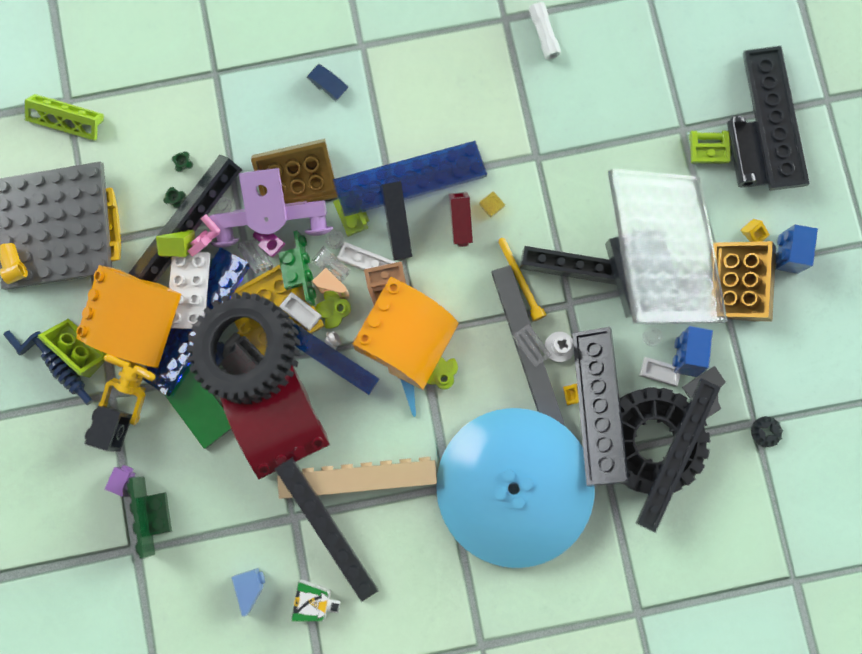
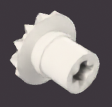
(560, 346)

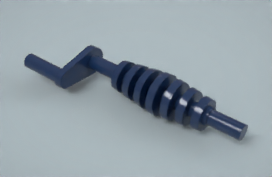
(56, 365)

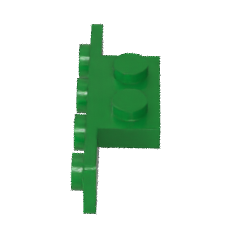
(296, 268)

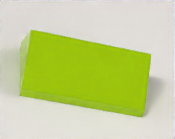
(76, 354)

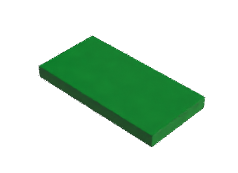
(199, 410)

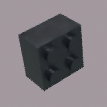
(108, 429)

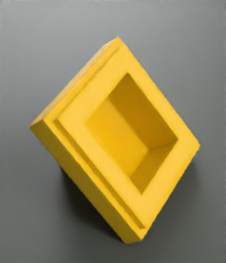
(571, 394)

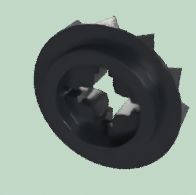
(759, 435)

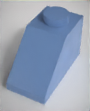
(248, 588)

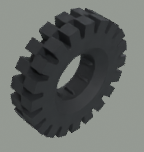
(666, 408)

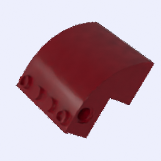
(277, 427)

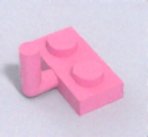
(204, 237)

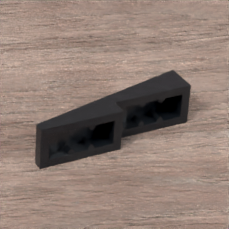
(396, 220)

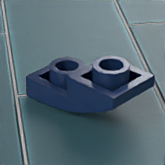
(329, 82)

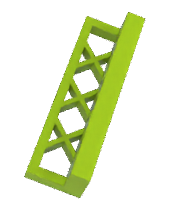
(65, 111)

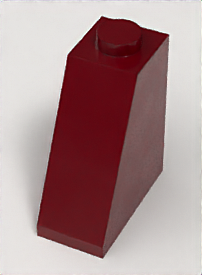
(460, 218)

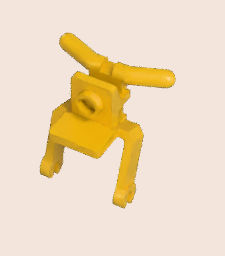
(129, 383)

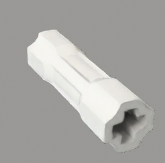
(548, 42)

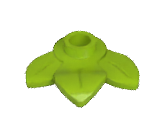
(329, 309)
(444, 369)

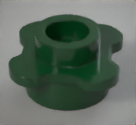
(177, 161)
(168, 199)

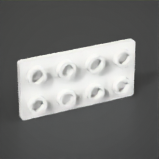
(190, 278)

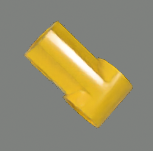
(12, 267)

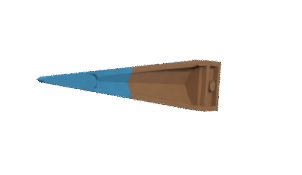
(376, 280)

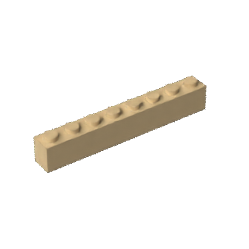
(367, 477)

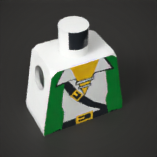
(313, 602)

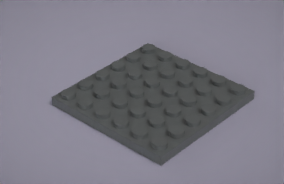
(56, 223)

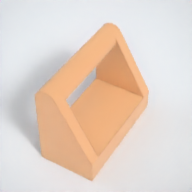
(328, 282)

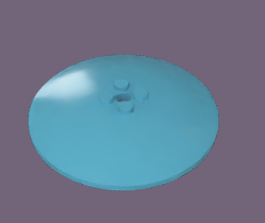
(523, 450)

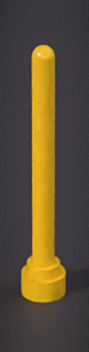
(536, 311)

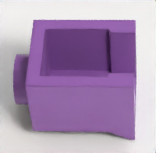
(118, 480)

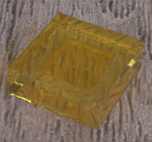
(492, 204)

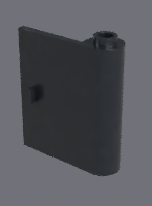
(746, 152)

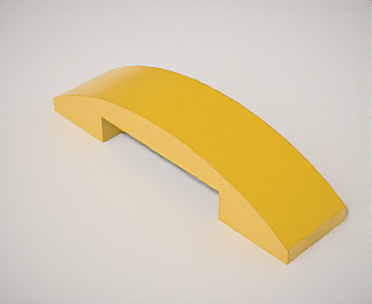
(114, 225)

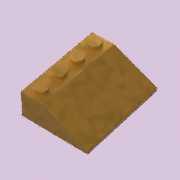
(303, 170)
(747, 279)

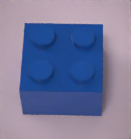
(796, 249)
(692, 351)

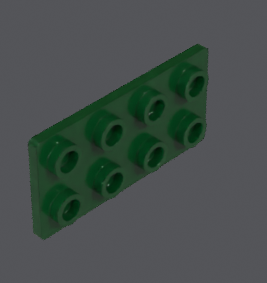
(150, 516)

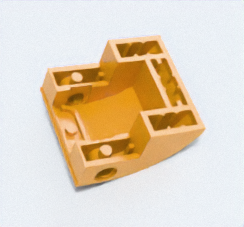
(128, 316)
(406, 333)

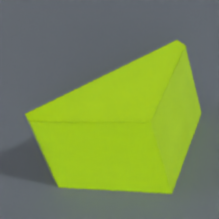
(175, 243)

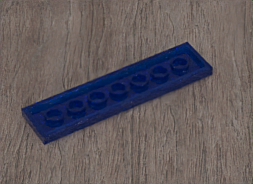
(417, 174)
(223, 279)

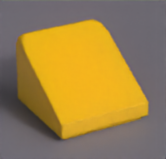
(755, 231)

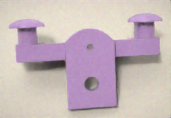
(267, 212)

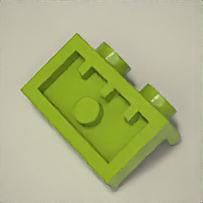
(352, 223)

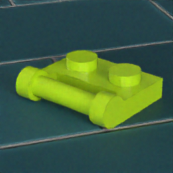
(709, 152)

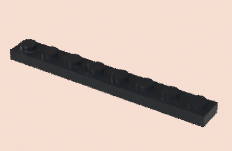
(677, 455)
(326, 529)

